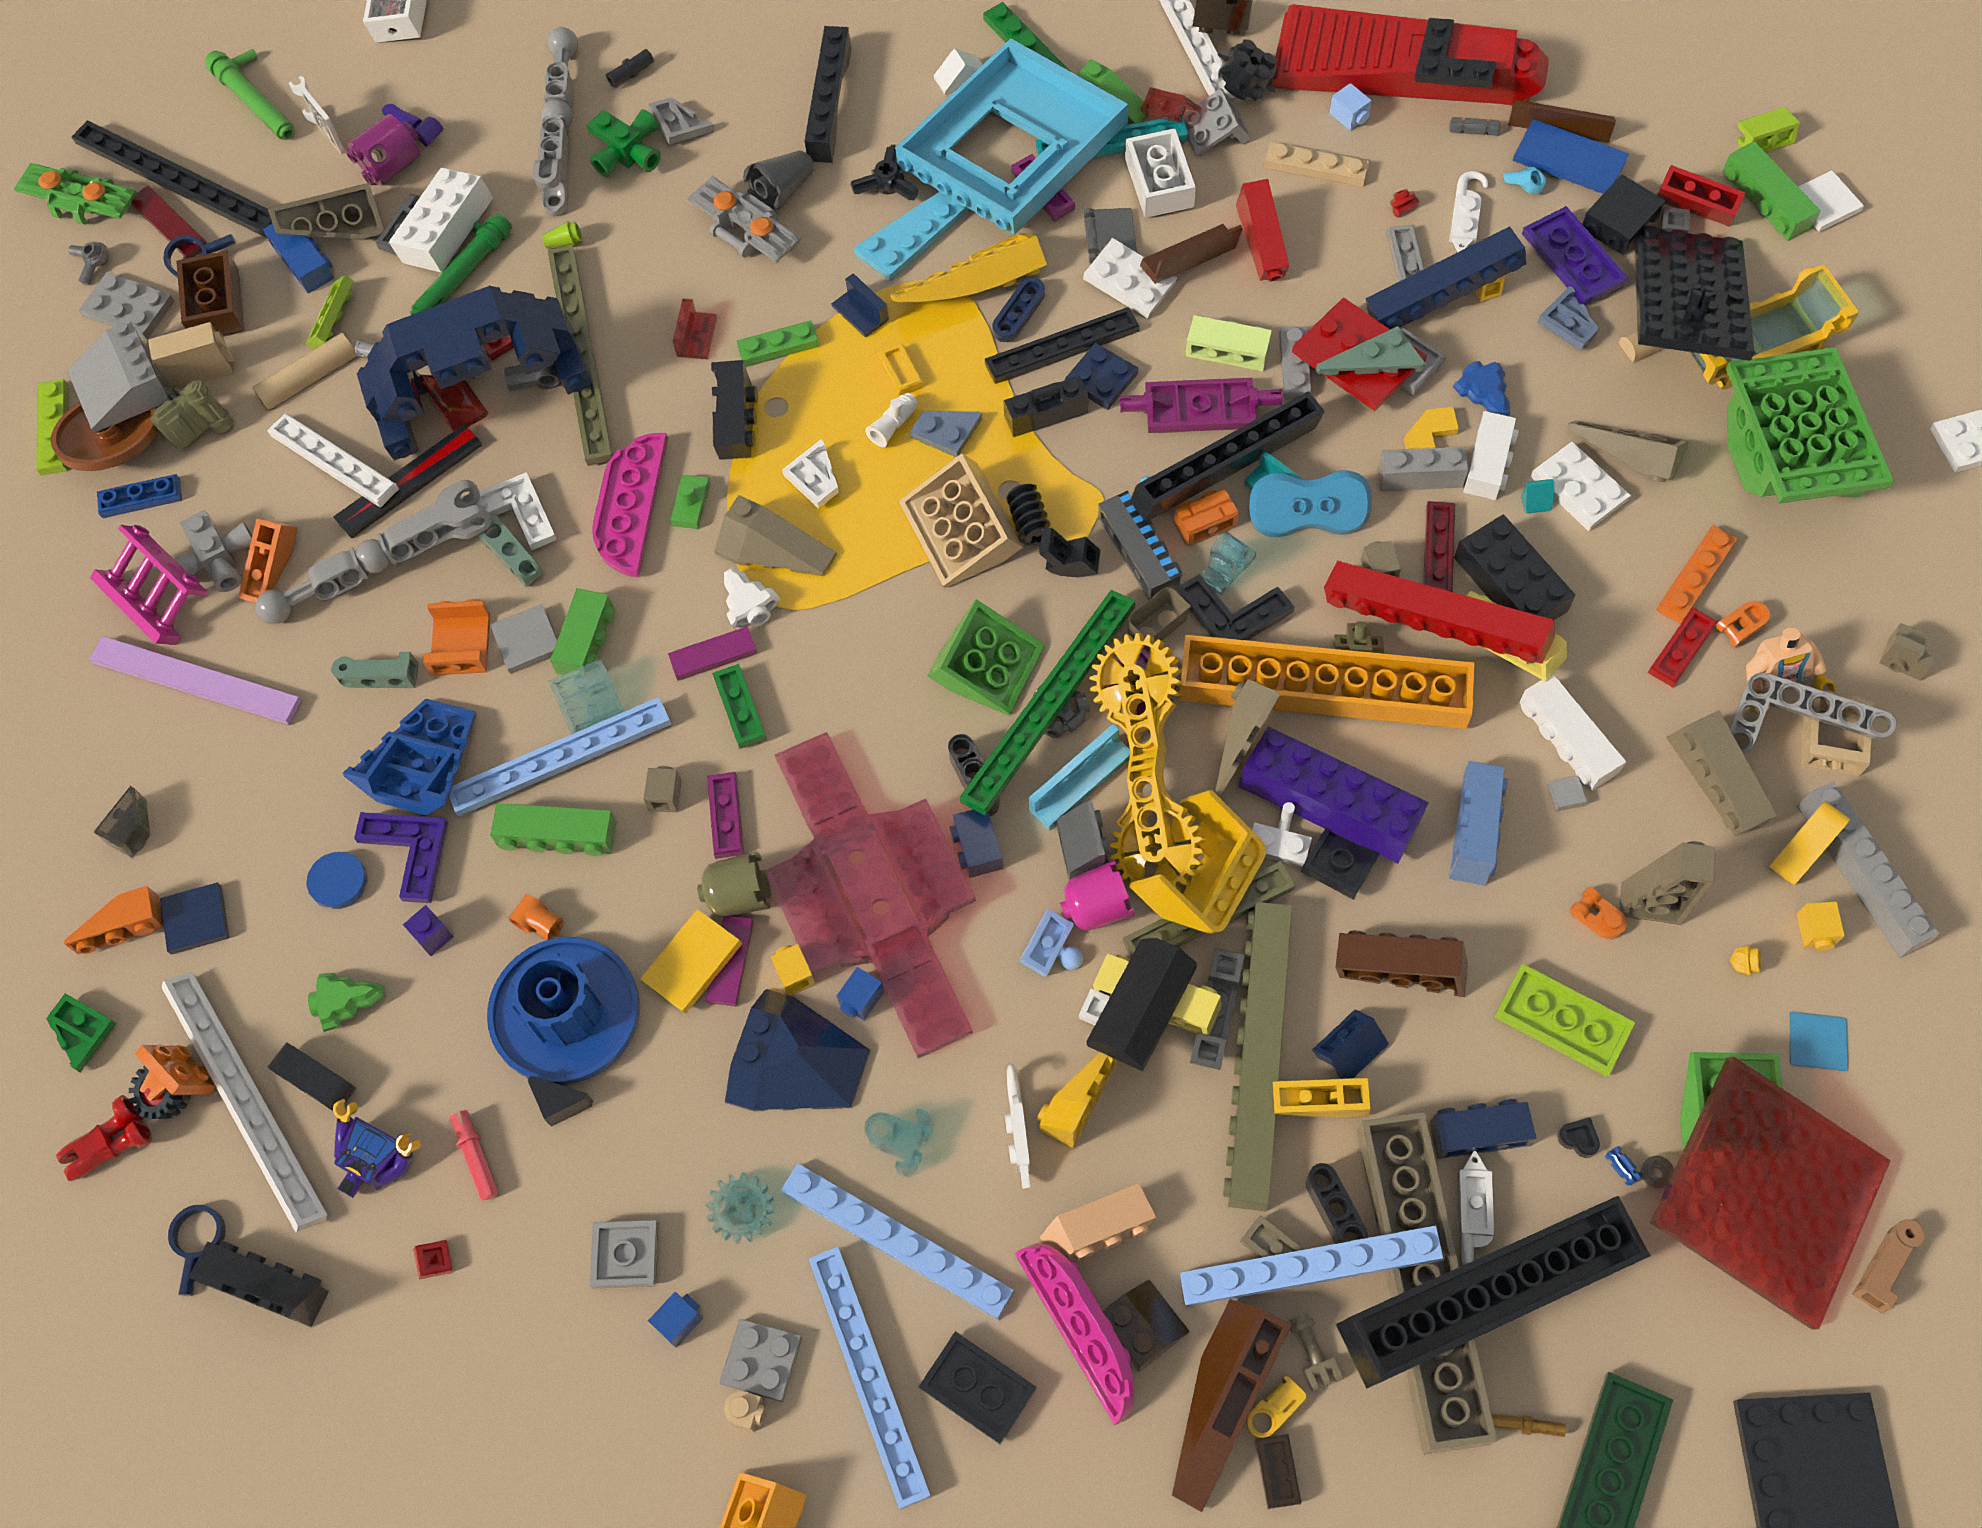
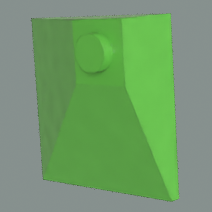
(987, 659)
(1702, 1074)

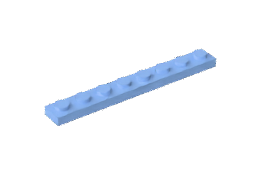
(558, 756)
(898, 1241)
(1311, 1266)
(869, 1378)

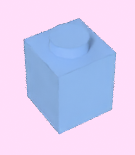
(1350, 107)

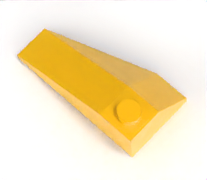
(1075, 1101)

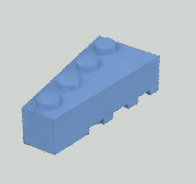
(1478, 823)

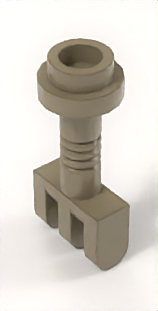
(1319, 1367)

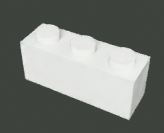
(1491, 455)

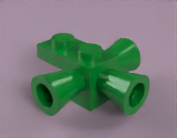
(624, 142)

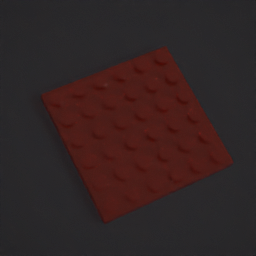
(1771, 1192)

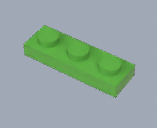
(778, 343)

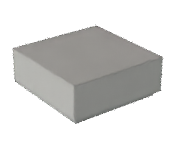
(1567, 793)

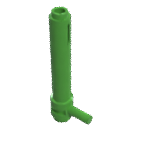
(230, 75)

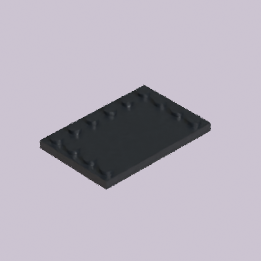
(1815, 1462)

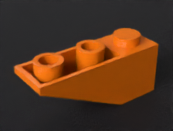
(123, 917)

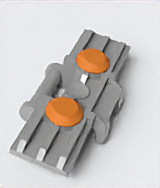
(750, 213)

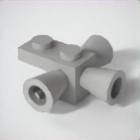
(213, 551)

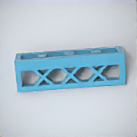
(1079, 778)

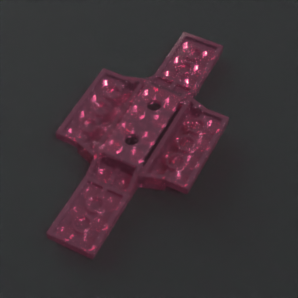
(894, 941)

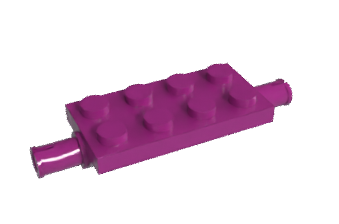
(1200, 404)

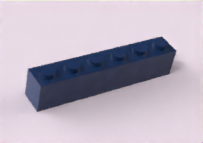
(1448, 279)

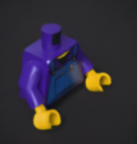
(368, 1152)

